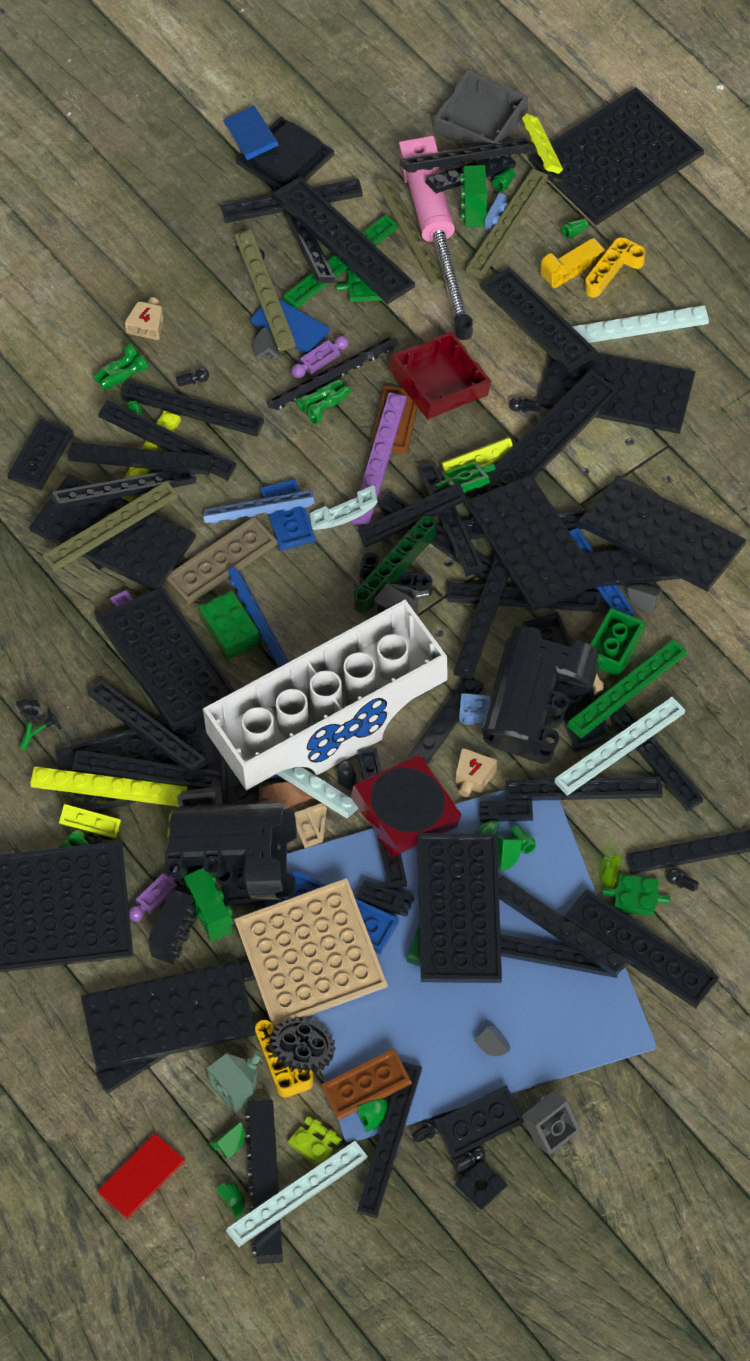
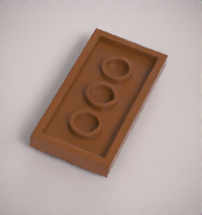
(407, 421)
(366, 1083)

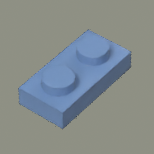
(496, 210)

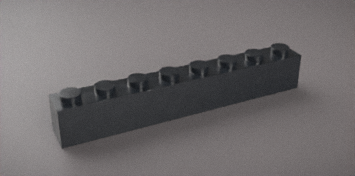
(264, 1175)

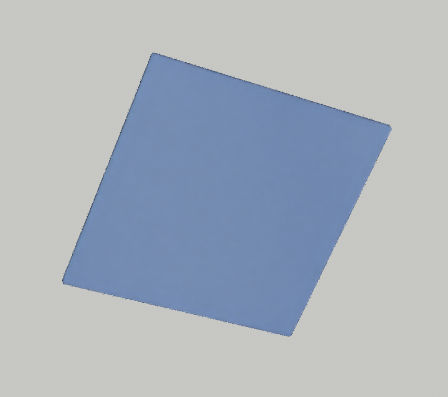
(549, 1014)

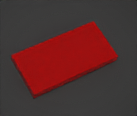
(141, 1176)

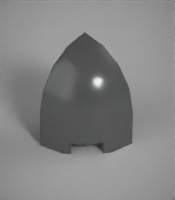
(265, 345)
(644, 596)
(493, 1042)

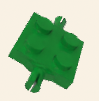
(358, 289)
(468, 475)
(636, 895)

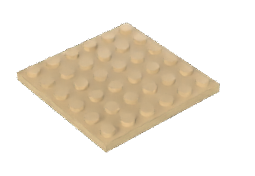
(310, 952)

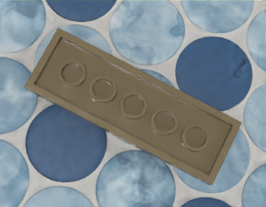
(213, 563)

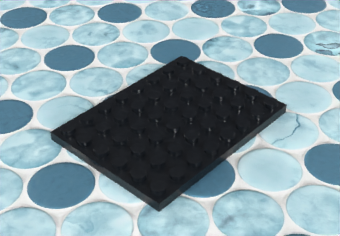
(618, 155)
(64, 907)

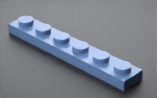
(255, 507)

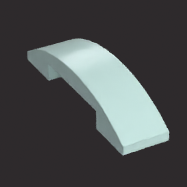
(345, 512)

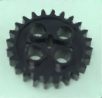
(302, 1045)

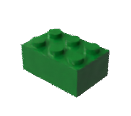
(473, 196)
(229, 625)
(617, 641)
(209, 904)

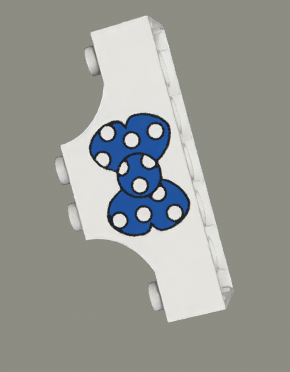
(327, 699)

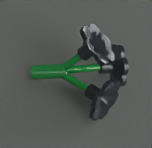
(32, 712)

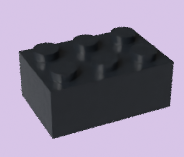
(172, 927)

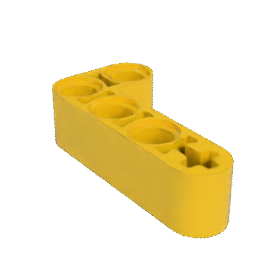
(620, 252)
(560, 270)
(281, 1075)

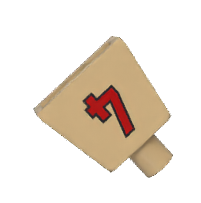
(145, 319)
(474, 772)

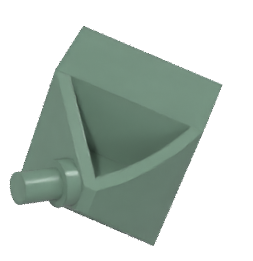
(234, 1079)

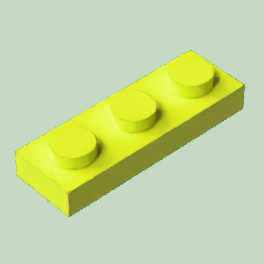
(89, 821)

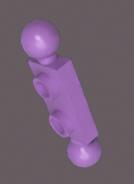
(319, 357)
(153, 896)

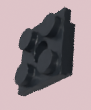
(481, 1173)

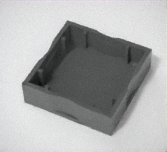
(480, 112)

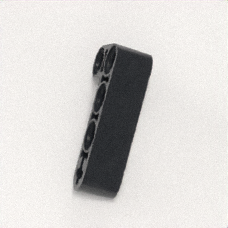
(417, 581)

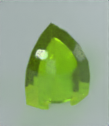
(610, 870)

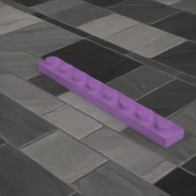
(382, 450)

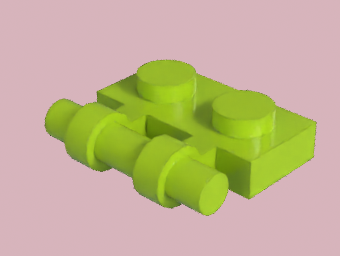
(312, 1147)

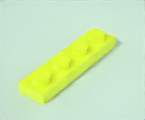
(542, 144)
(483, 456)

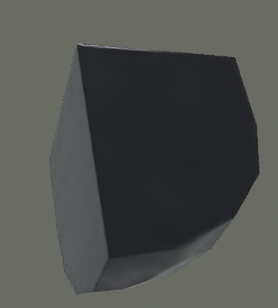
(346, 775)

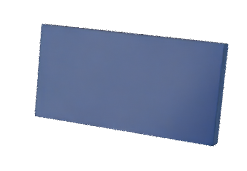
(250, 132)
(304, 329)
(291, 526)

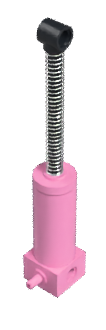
(436, 226)

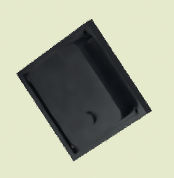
(294, 157)

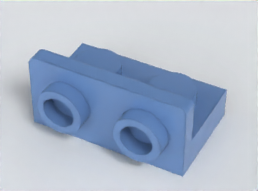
(473, 708)

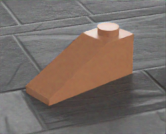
(284, 793)

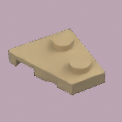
(311, 825)

